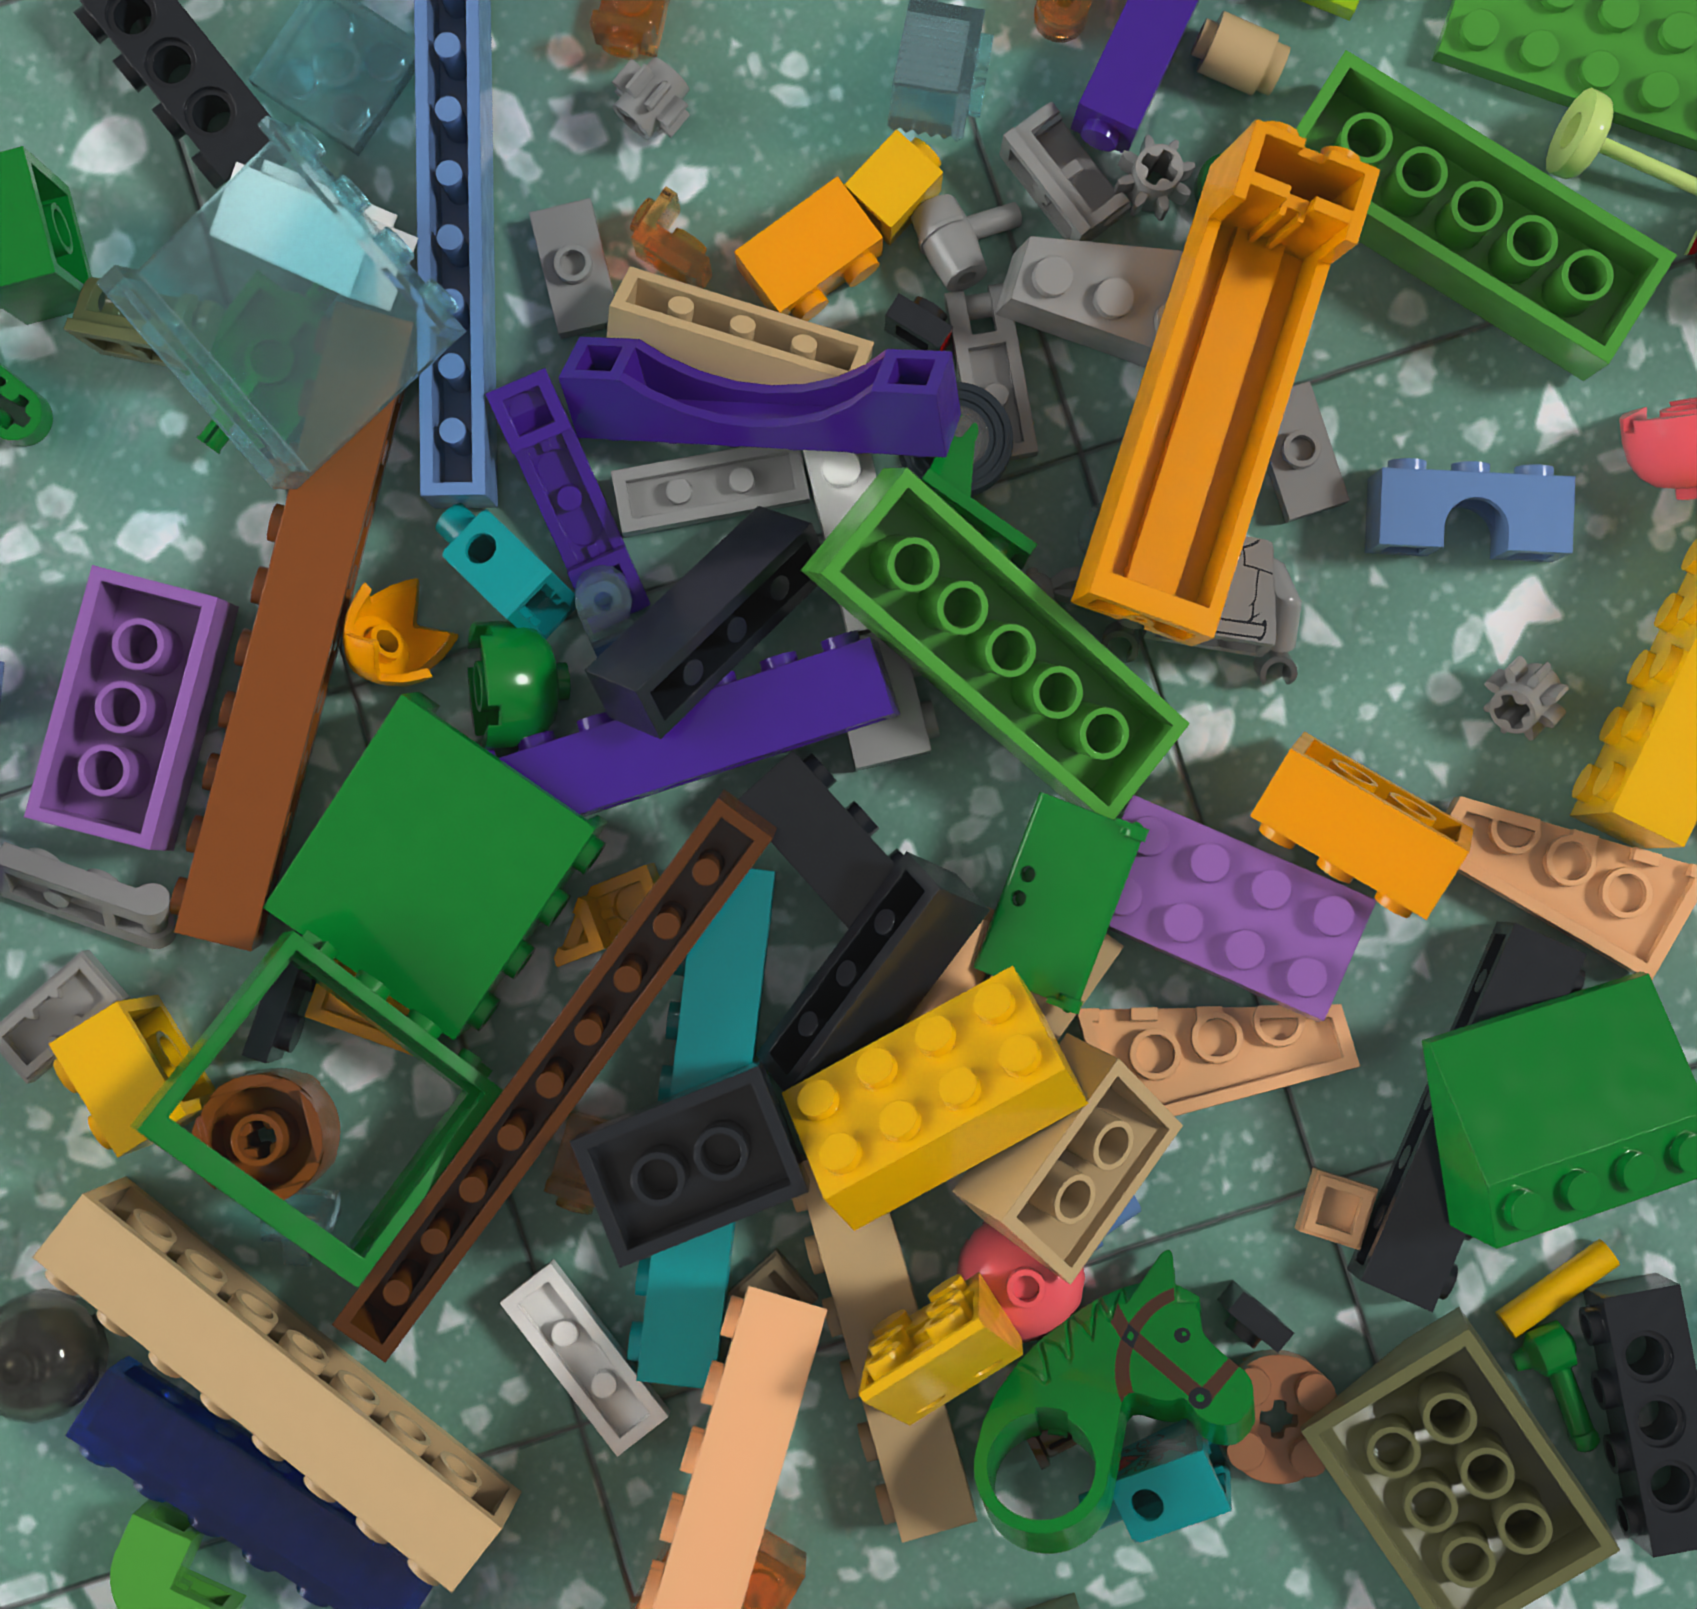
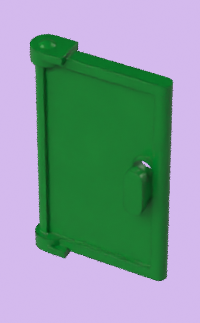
(1062, 898)

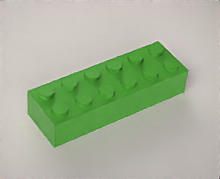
(1487, 222)
(995, 643)

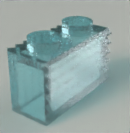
(937, 67)

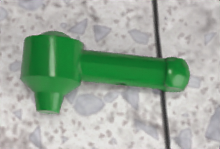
(1552, 1353)

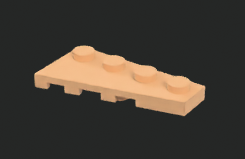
(1220, 1052)

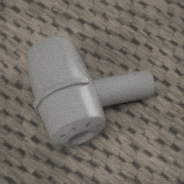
(952, 238)

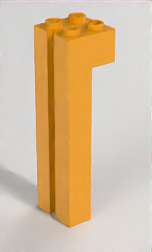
(1220, 379)

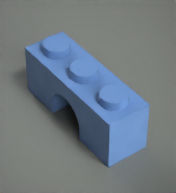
(1525, 510)

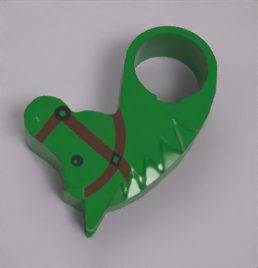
(1091, 1374)

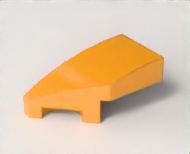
(604, 913)

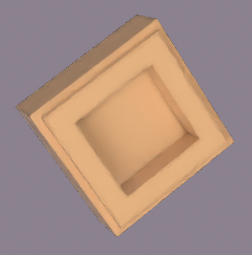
(1336, 1208)

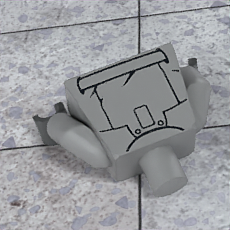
(1256, 618)

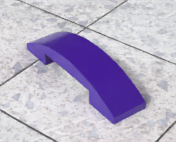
(562, 480)

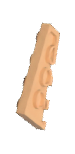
(1589, 888)

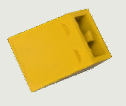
(938, 1350)

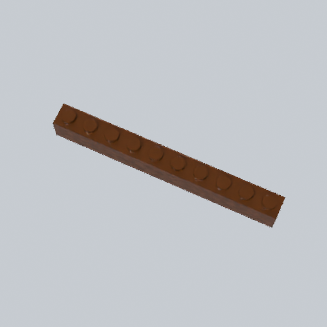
(556, 1075)

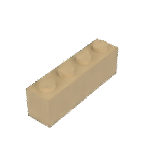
(729, 334)

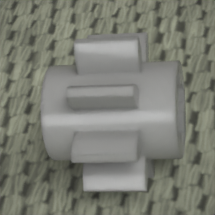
(651, 98)
(1160, 159)
(1525, 698)

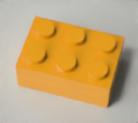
(1363, 827)

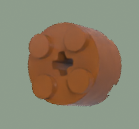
(276, 1100)

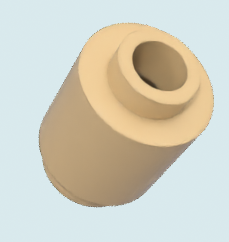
(1240, 54)

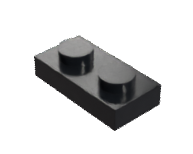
(277, 1020)

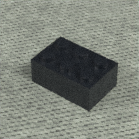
(690, 1163)

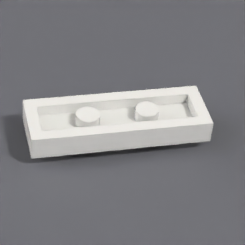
(585, 1357)

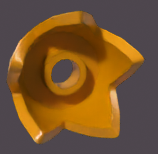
(386, 641)

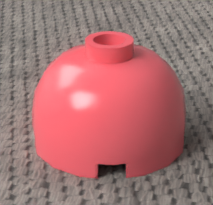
(1664, 447)
(1023, 1287)

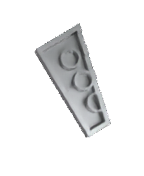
(1091, 293)

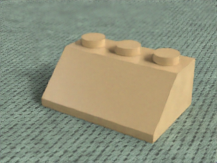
(1075, 1177)

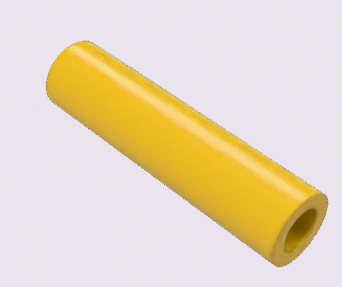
(1557, 1288)

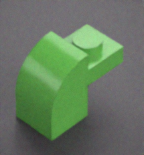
(155, 1561)

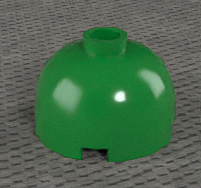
(513, 684)

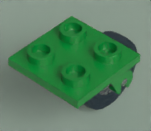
(974, 465)

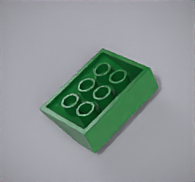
(1561, 1111)

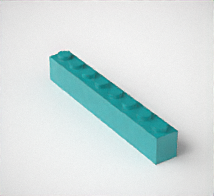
(713, 1036)

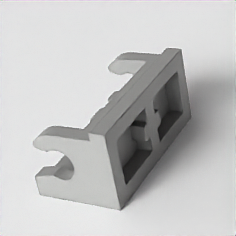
(1062, 176)

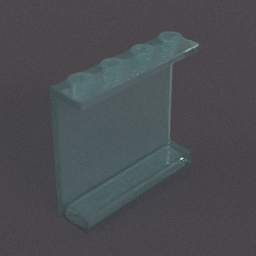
(287, 309)

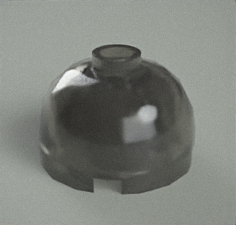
(48, 1355)

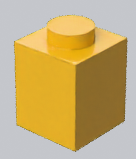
(896, 183)

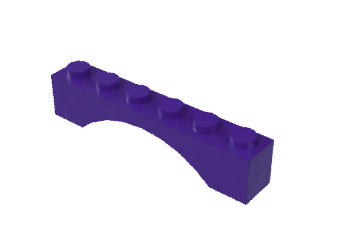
(888, 406)

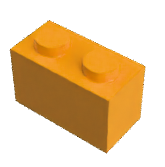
(811, 252)

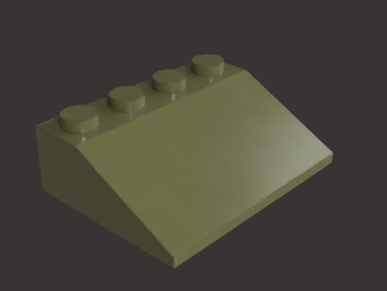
(1458, 1475)

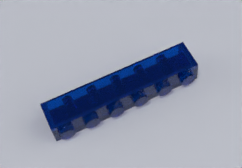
(237, 1492)

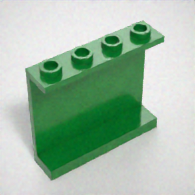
(436, 867)

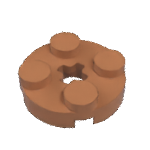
(1305, 1390)

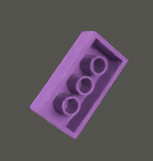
(131, 710)
(1239, 912)

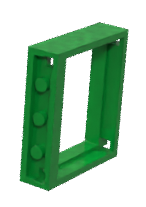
(412, 1032)

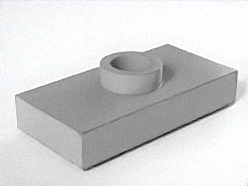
(574, 267)
(1304, 460)
(52, 1010)

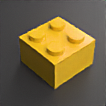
(119, 1066)

